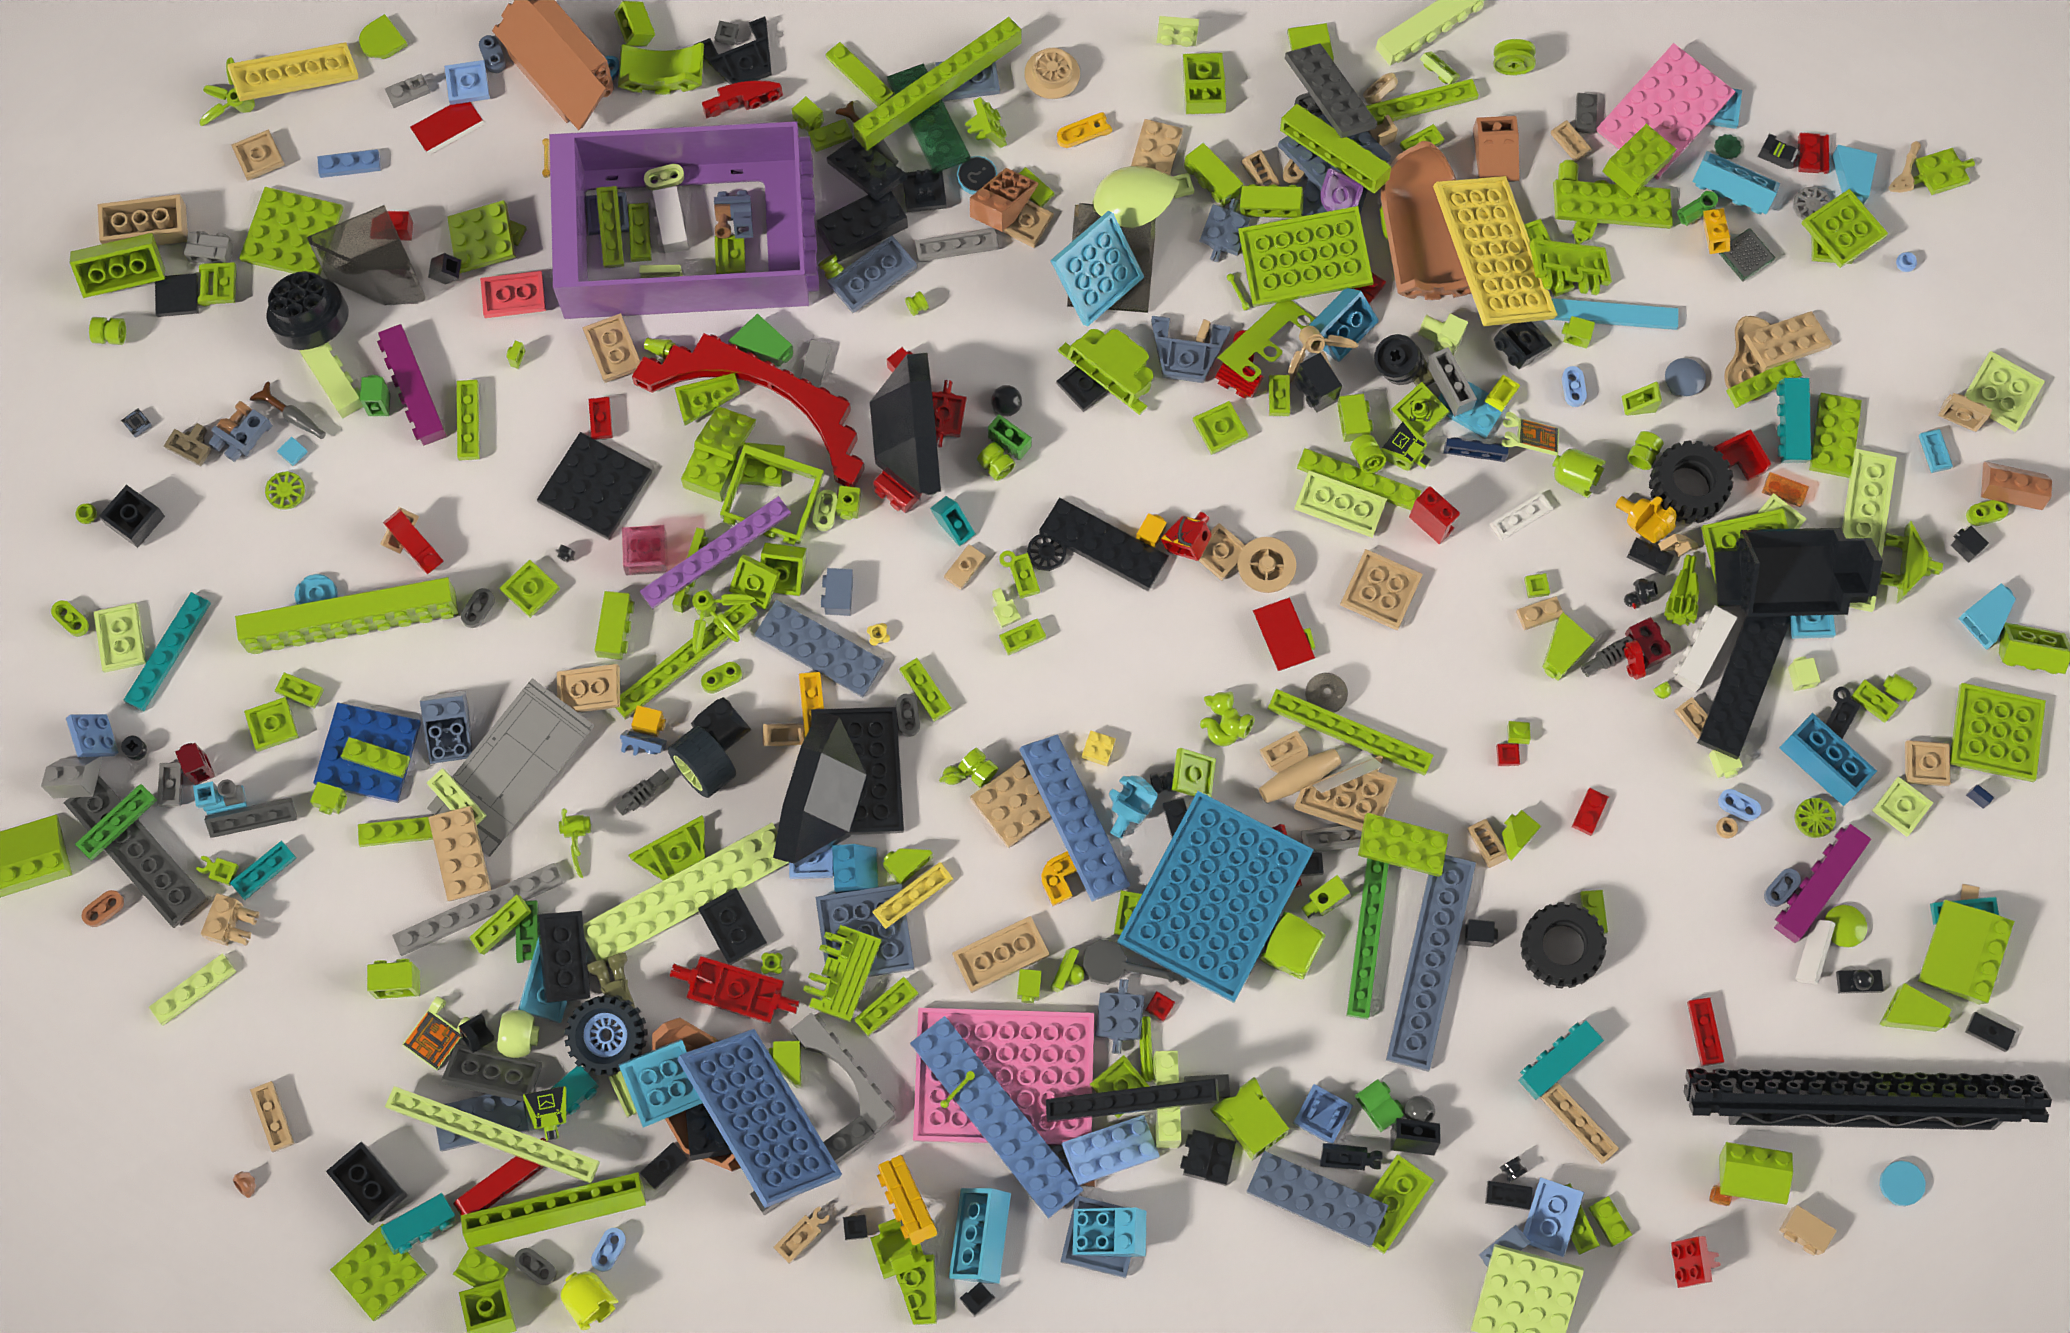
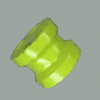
(830, 266)
(916, 303)

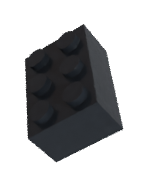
(367, 1183)

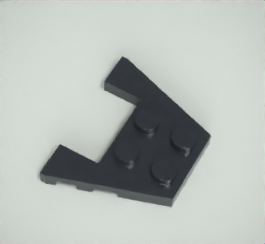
(744, 62)

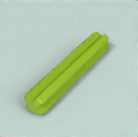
(1146, 1050)

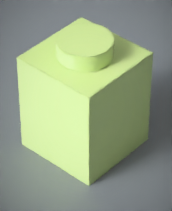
(1803, 673)
(1724, 764)

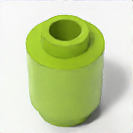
(1568, 170)
(1899, 687)

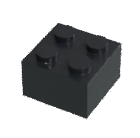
(1318, 382)
(132, 516)

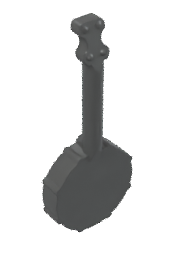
(1106, 962)

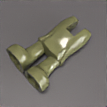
(620, 985)

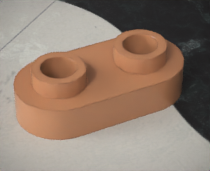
(102, 907)

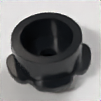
(565, 553)

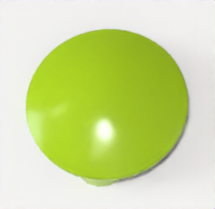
(1849, 925)

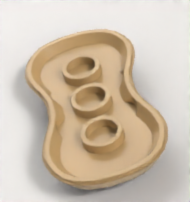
(1744, 364)

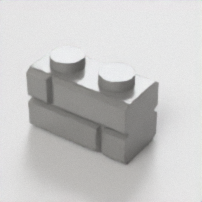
(208, 248)

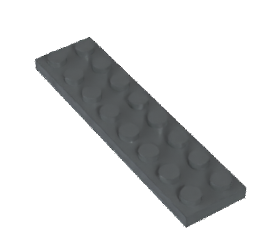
(142, 858)

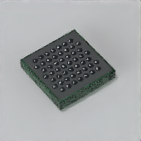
(1747, 255)

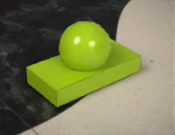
(1068, 971)

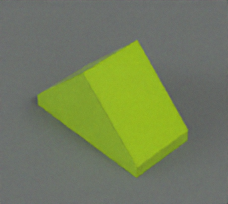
(1642, 400)

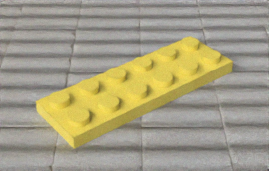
(292, 71)

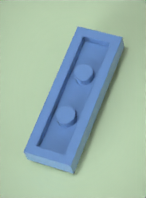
(349, 163)

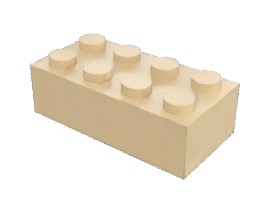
(157, 215)

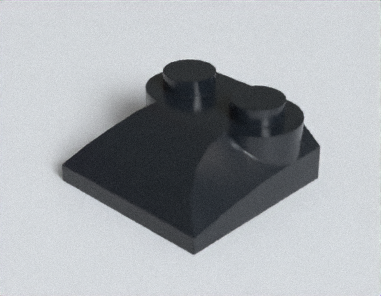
(722, 723)

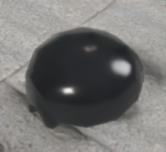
(1006, 400)

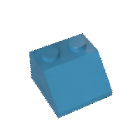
(854, 867)

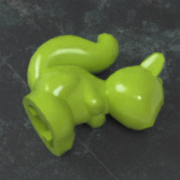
(1231, 725)

